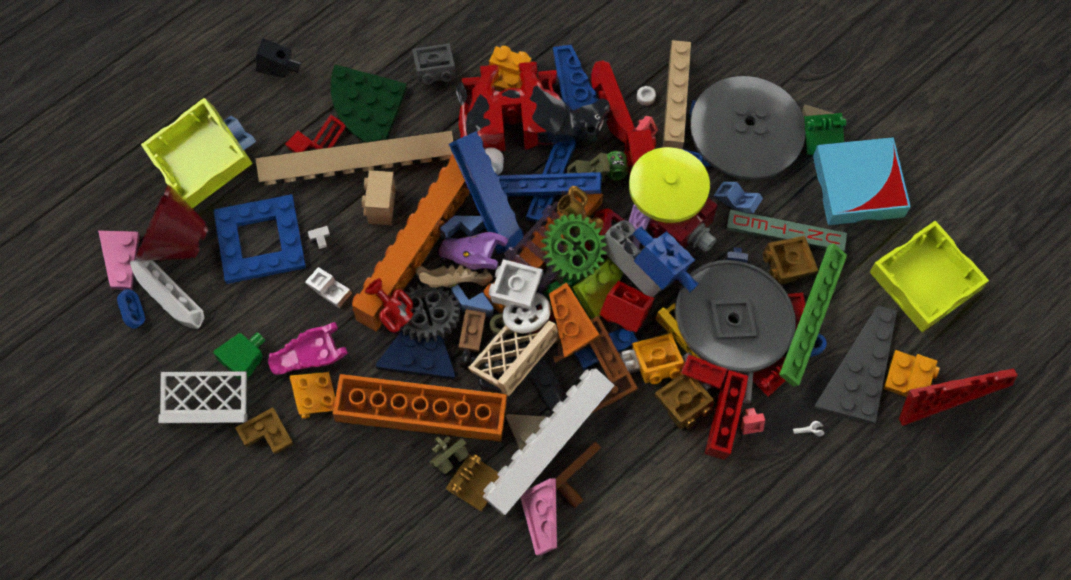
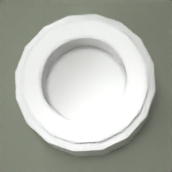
(646, 95)

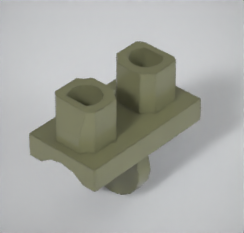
(456, 448)

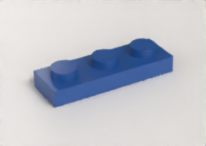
(622, 340)

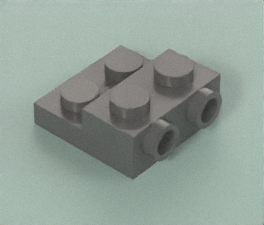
(434, 63)

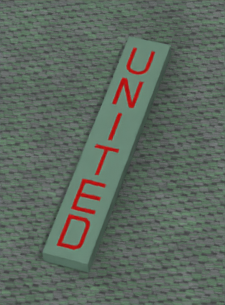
(783, 230)

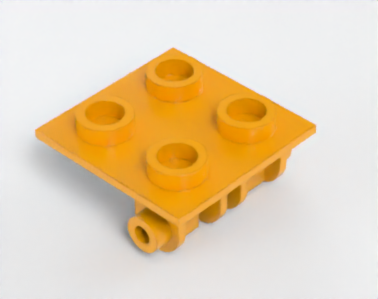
(313, 393)

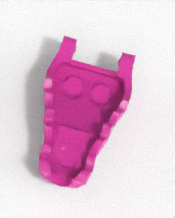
(309, 350)

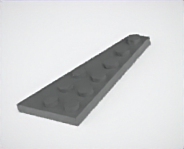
(859, 379)

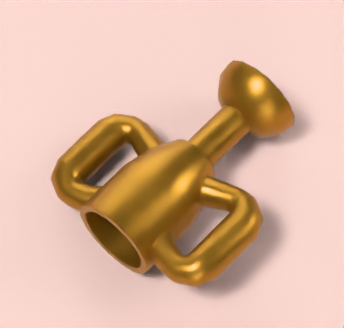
(569, 205)

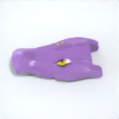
(472, 251)

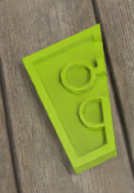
(594, 288)

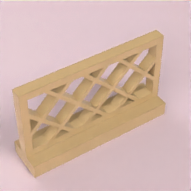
(526, 357)

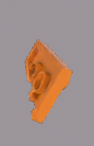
(572, 321)

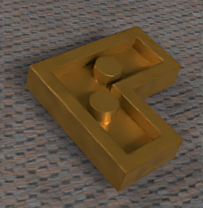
(266, 426)

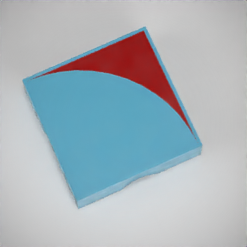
(861, 181)

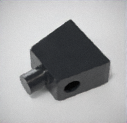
(275, 59)

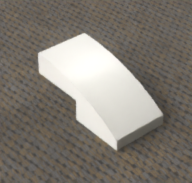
(328, 288)

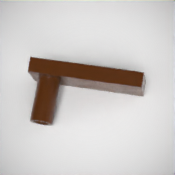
(561, 481)

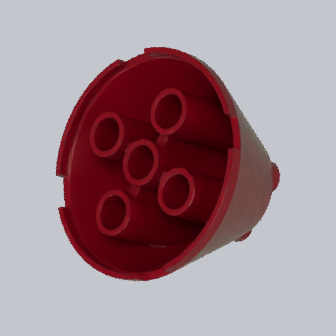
(172, 230)

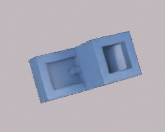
(243, 138)
(734, 197)
(468, 224)
(477, 303)

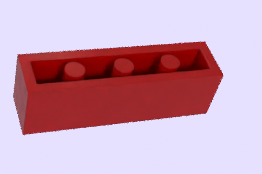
(726, 415)

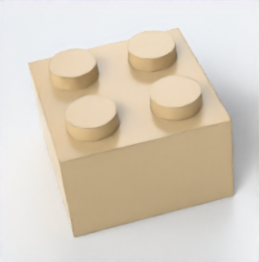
(379, 197)

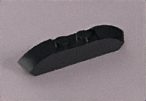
(543, 379)

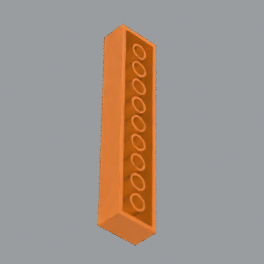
(413, 242)

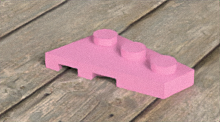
(118, 251)
(540, 513)

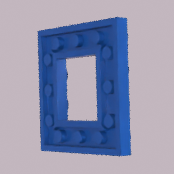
(227, 223)

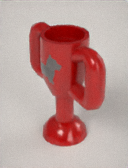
(397, 311)

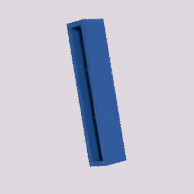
(486, 189)

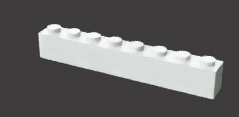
(548, 441)

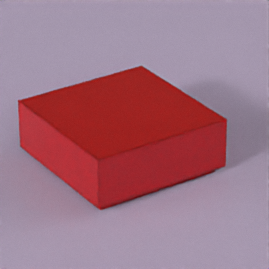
(298, 143)

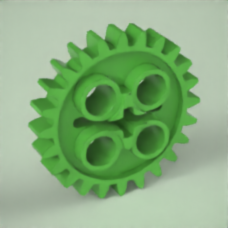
(584, 233)

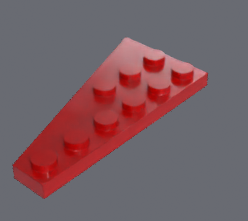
(943, 396)

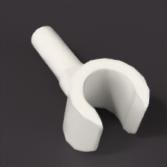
(812, 428)

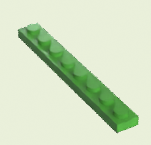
(813, 315)

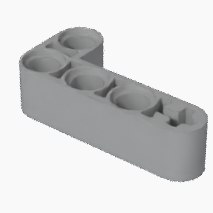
(624, 253)

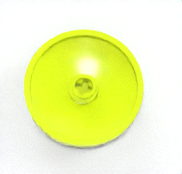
(669, 185)

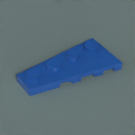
(572, 80)

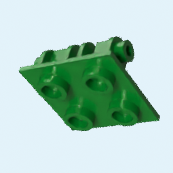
(823, 130)

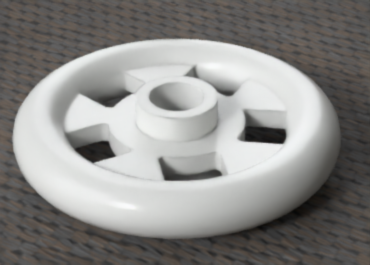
(526, 326)

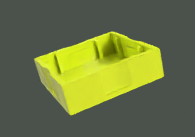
(197, 153)
(928, 276)

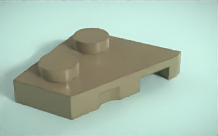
(523, 426)

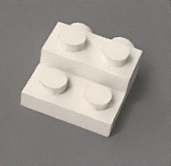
(515, 284)

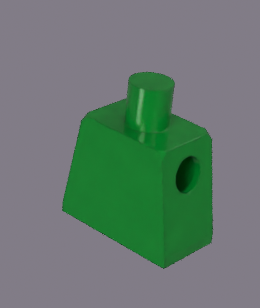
(240, 353)

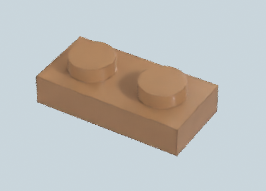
(472, 330)

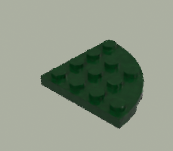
(366, 102)

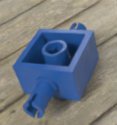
(664, 260)

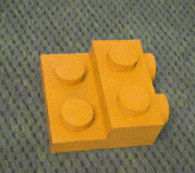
(508, 67)
(658, 358)
(909, 372)

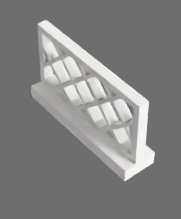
(198, 415)

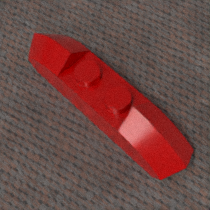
(606, 85)

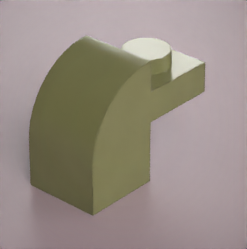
(598, 164)

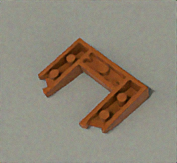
(611, 363)

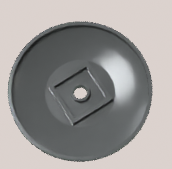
(742, 149)
(749, 295)

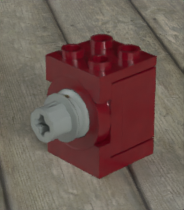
(690, 231)

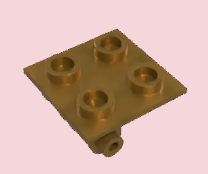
(471, 481)

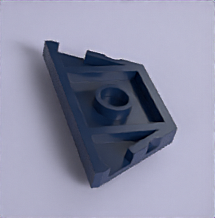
(417, 357)

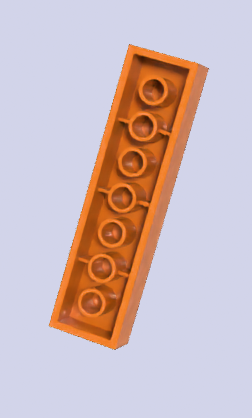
(420, 407)

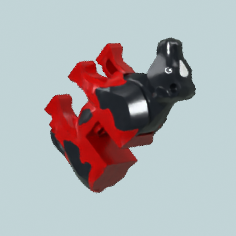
(534, 104)

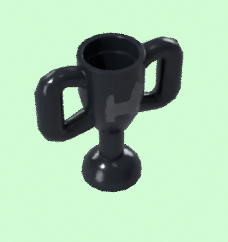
(468, 359)

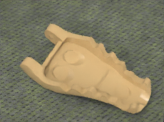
(451, 277)

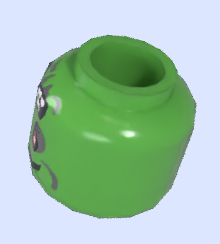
(618, 165)

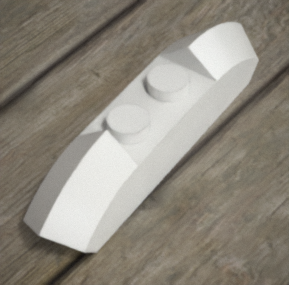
(167, 293)

